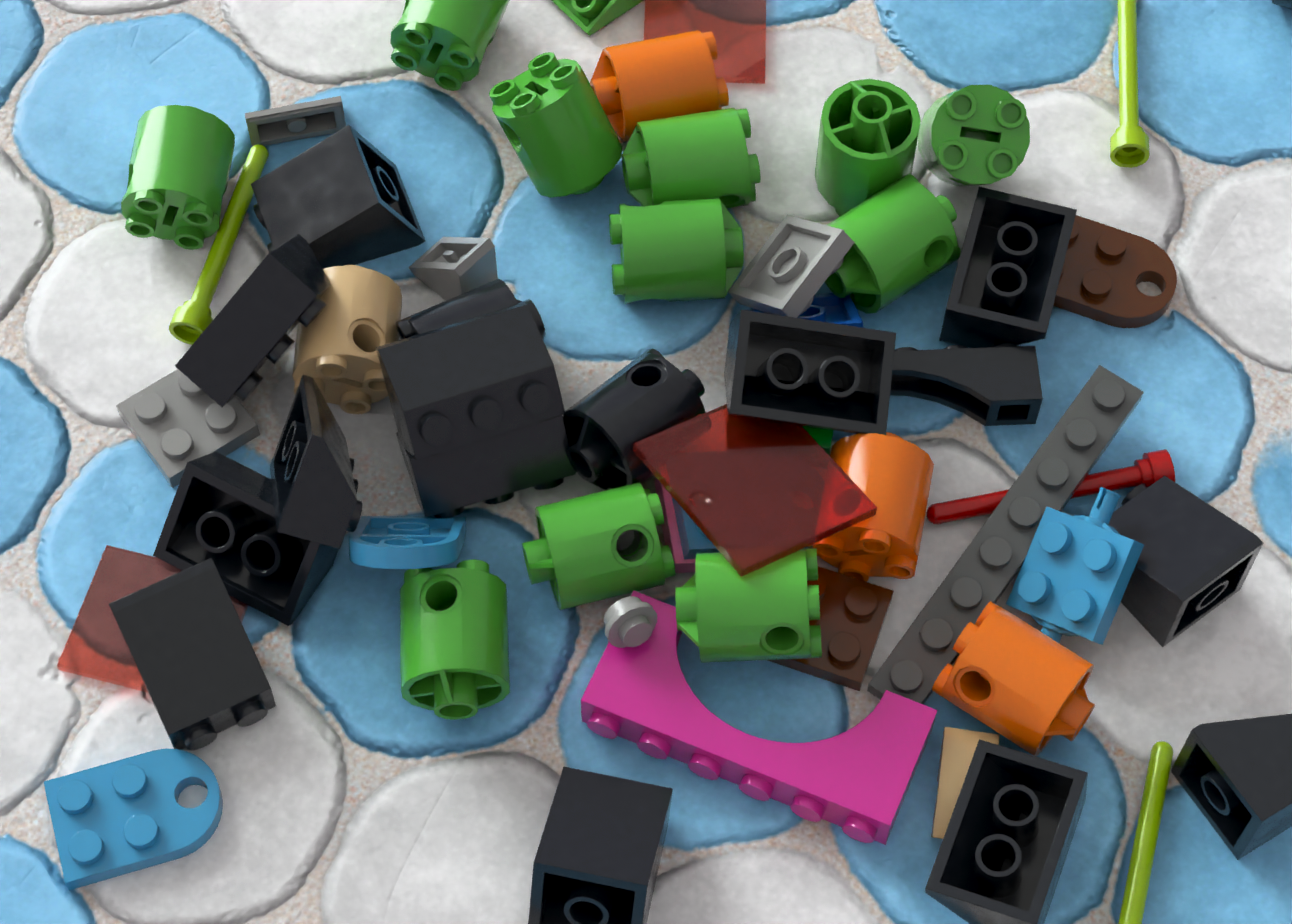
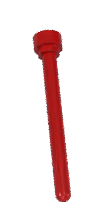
(1145, 470)

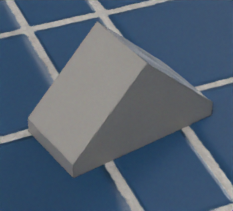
(457, 265)

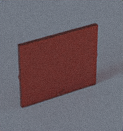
(754, 485)

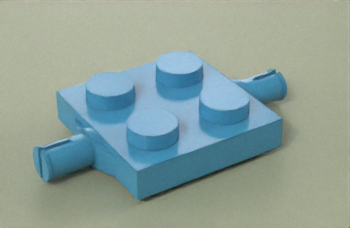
(1076, 572)

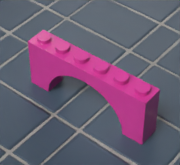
(843, 779)

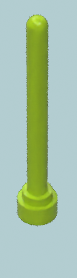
(1129, 143)
(195, 315)
(1146, 834)

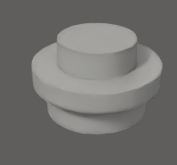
(629, 622)

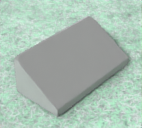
(295, 121)

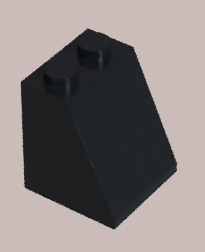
(340, 200)
(1188, 557)
(193, 656)
(1240, 778)
(599, 851)

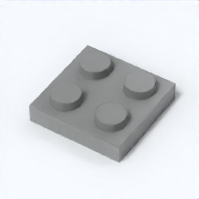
(791, 267)
(183, 423)

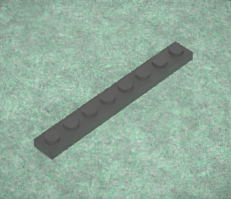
(1006, 536)

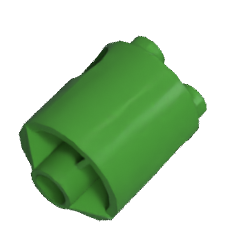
(445, 38)
(557, 126)
(974, 136)
(864, 141)
(692, 159)
(178, 175)
(899, 243)
(676, 250)
(580, 548)
(754, 614)
(454, 639)

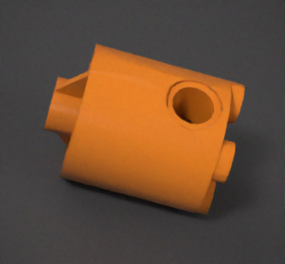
(658, 80)
(898, 482)
(1017, 680)

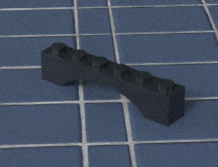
(984, 383)

